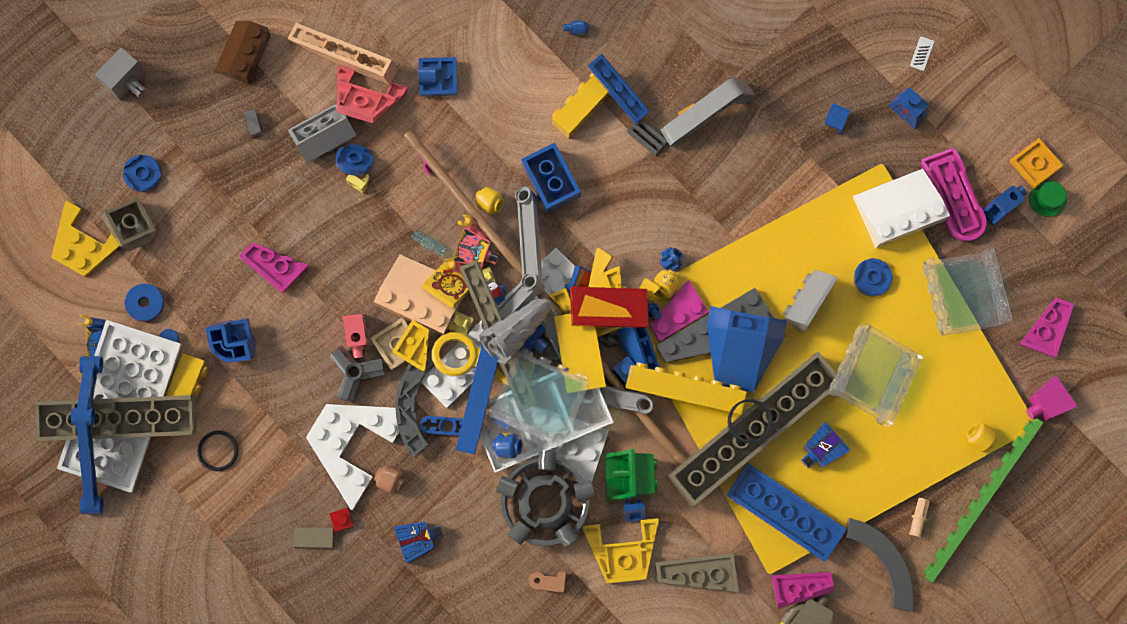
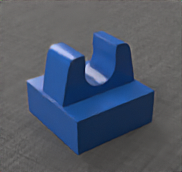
(634, 512)

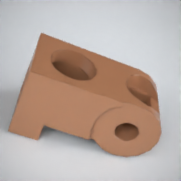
(548, 583)

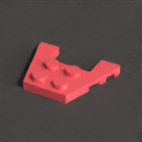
(363, 102)

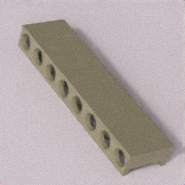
(120, 417)

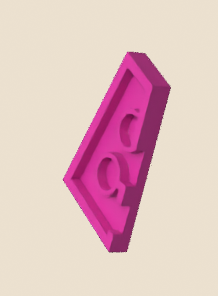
(273, 267)
(800, 587)

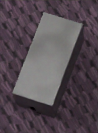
(253, 123)

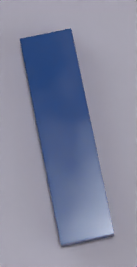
(618, 88)

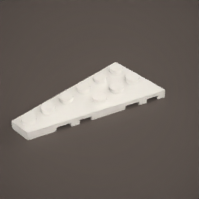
(583, 453)

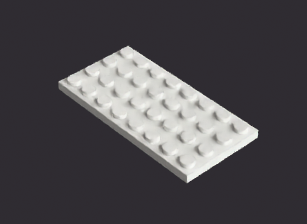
(132, 367)

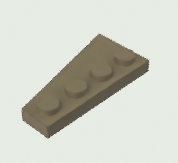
(706, 572)

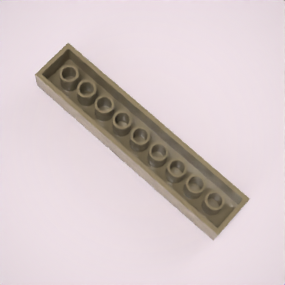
(726, 454)

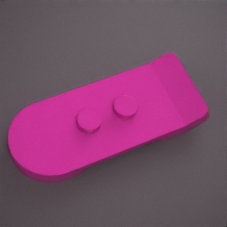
(952, 183)

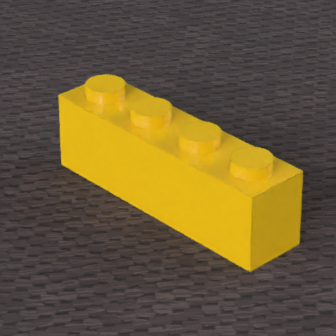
(580, 106)
(187, 376)

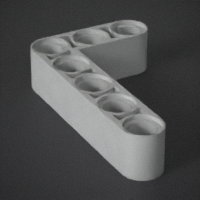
(730, 92)

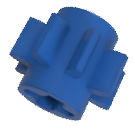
(671, 258)

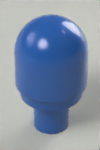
(577, 27)
(653, 310)

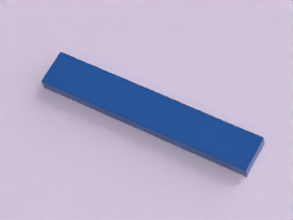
(477, 402)

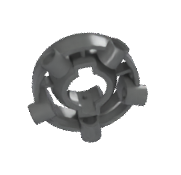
(547, 463)

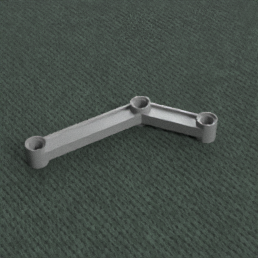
(529, 255)
(613, 396)

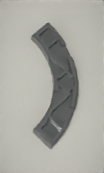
(405, 408)
(889, 557)

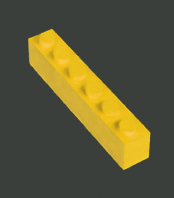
(684, 389)

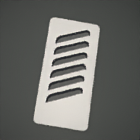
(922, 53)

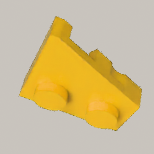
(413, 345)

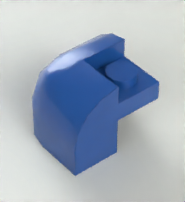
(231, 340)

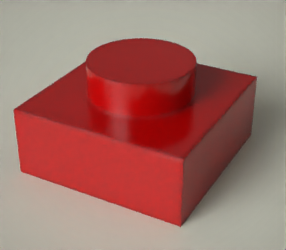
(341, 519)

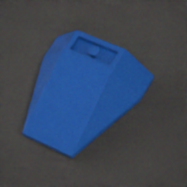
(742, 346)

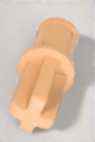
(919, 517)

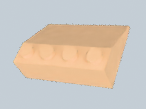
(406, 298)

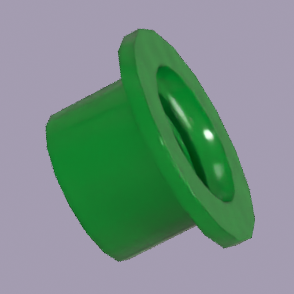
(1048, 199)

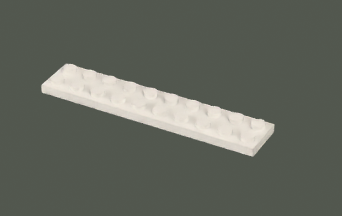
(447, 389)

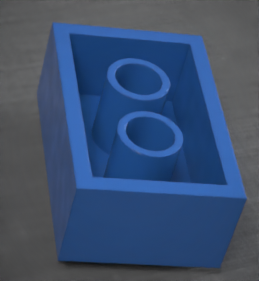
(550, 178)

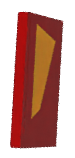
(609, 307)

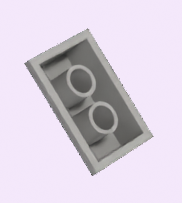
(321, 133)
(809, 299)

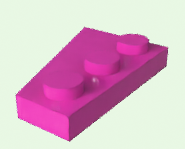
(679, 312)
(1049, 329)

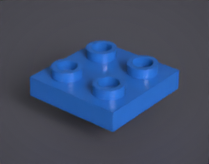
(437, 76)

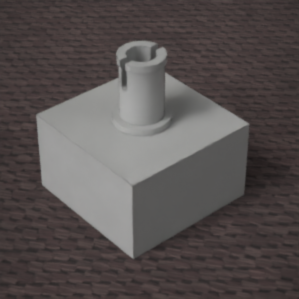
(121, 75)

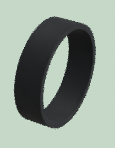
(768, 415)

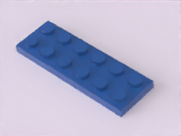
(786, 512)

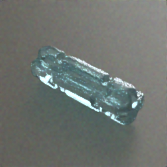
(428, 242)

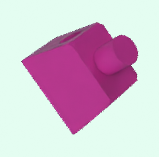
(1050, 400)

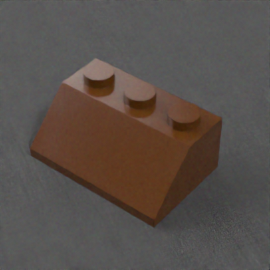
(243, 51)

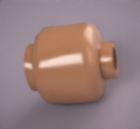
(389, 479)

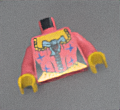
(471, 246)

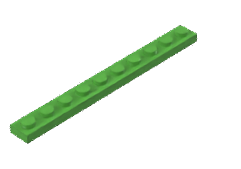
(977, 506)

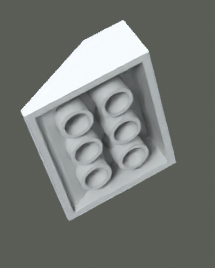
(901, 208)

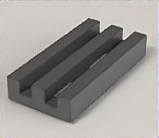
(630, 131)

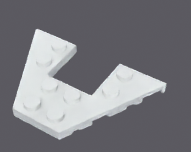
(332, 435)

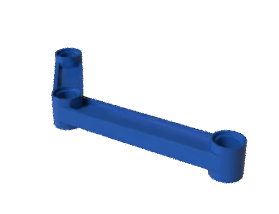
(83, 418)

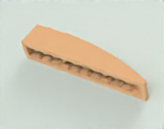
(344, 54)

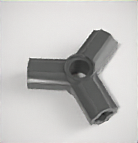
(346, 363)

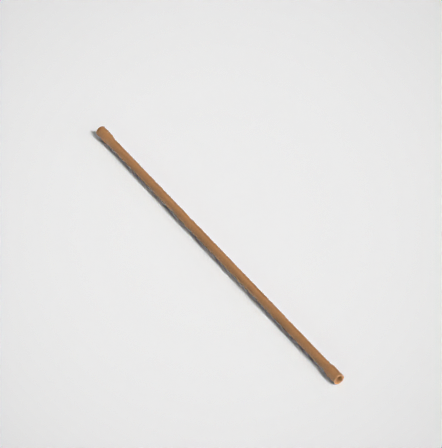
(417, 145)

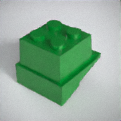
(629, 475)

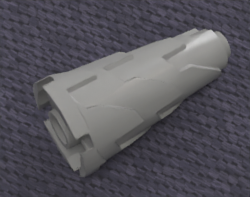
(510, 334)

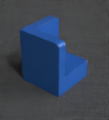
(837, 117)

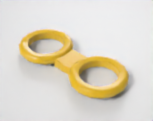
(473, 359)

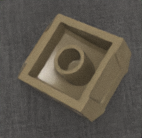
(130, 224)

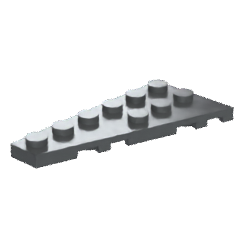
(695, 340)

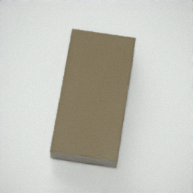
(313, 537)

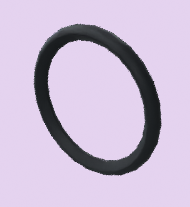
(200, 447)

